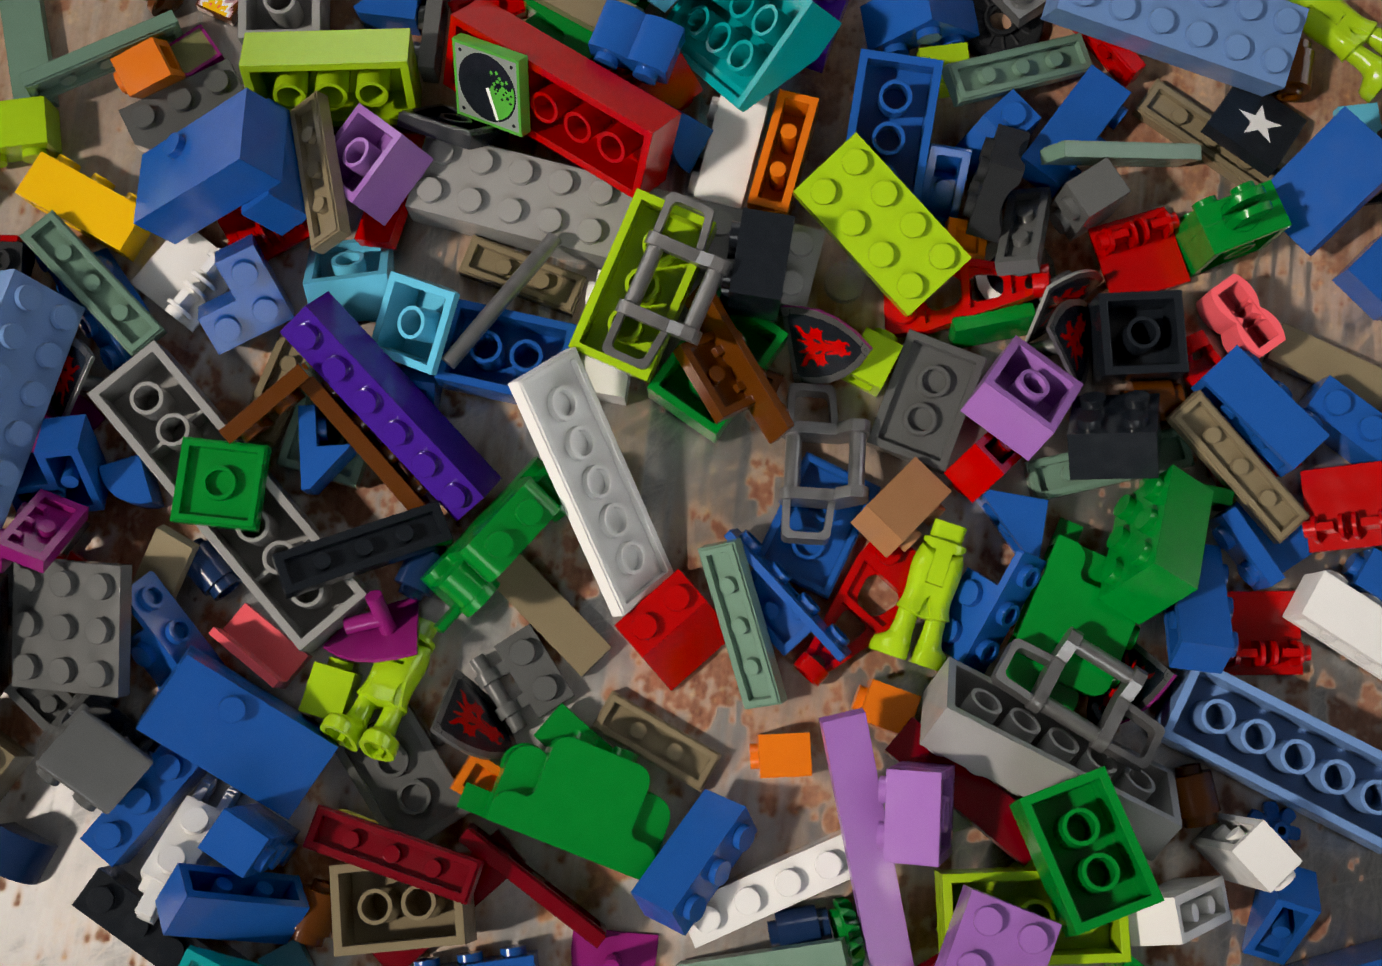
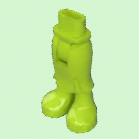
(1344, 33)
(927, 595)
(387, 690)

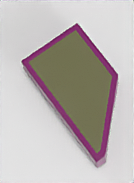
(195, 51)

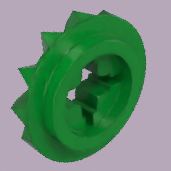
(845, 924)

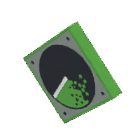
(491, 84)

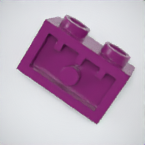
(40, 531)

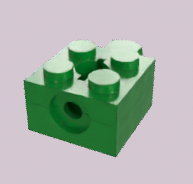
(1230, 226)

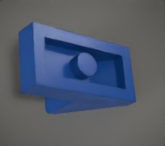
(945, 180)
(319, 462)

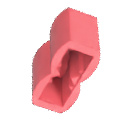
(1236, 315)

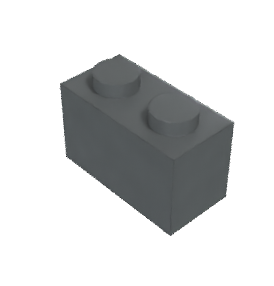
(1088, 199)

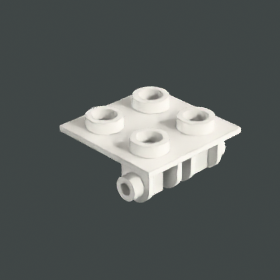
(182, 278)

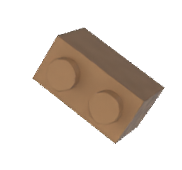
(901, 507)

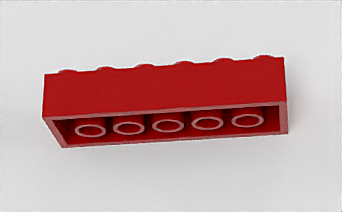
(578, 103)

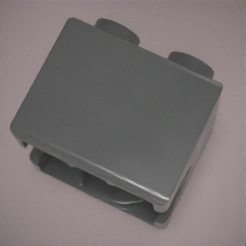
(93, 753)

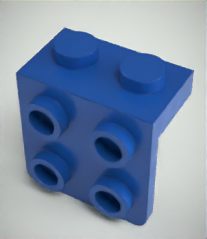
(1254, 554)

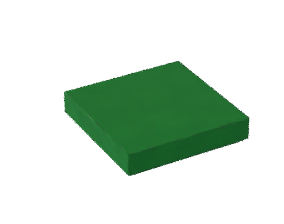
(220, 484)

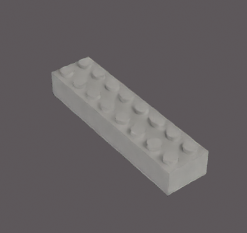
(153, 408)

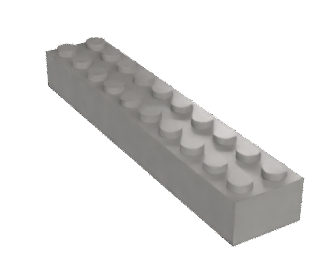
(525, 197)

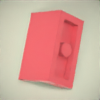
(261, 647)

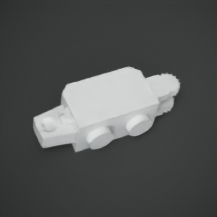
(181, 842)

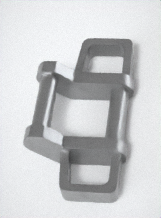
(656, 245)
(847, 431)
(1118, 705)

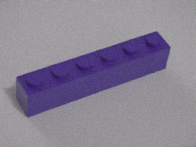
(391, 405)

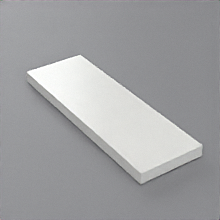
(592, 480)

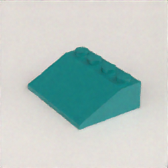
(751, 44)

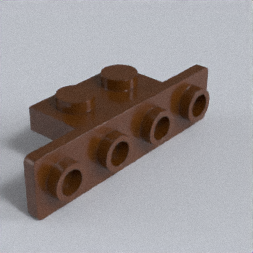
(729, 374)

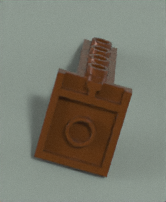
(287, 394)

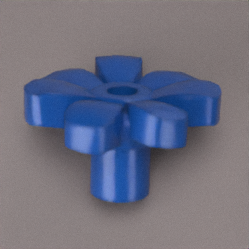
(1278, 820)

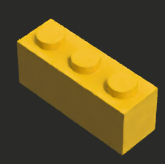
(84, 203)

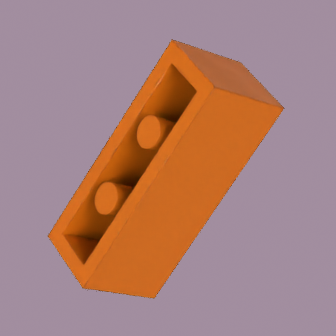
(784, 152)

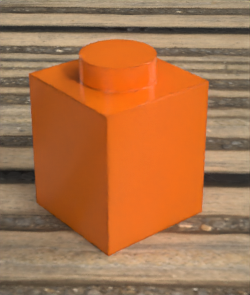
(146, 68)
(886, 705)
(781, 755)

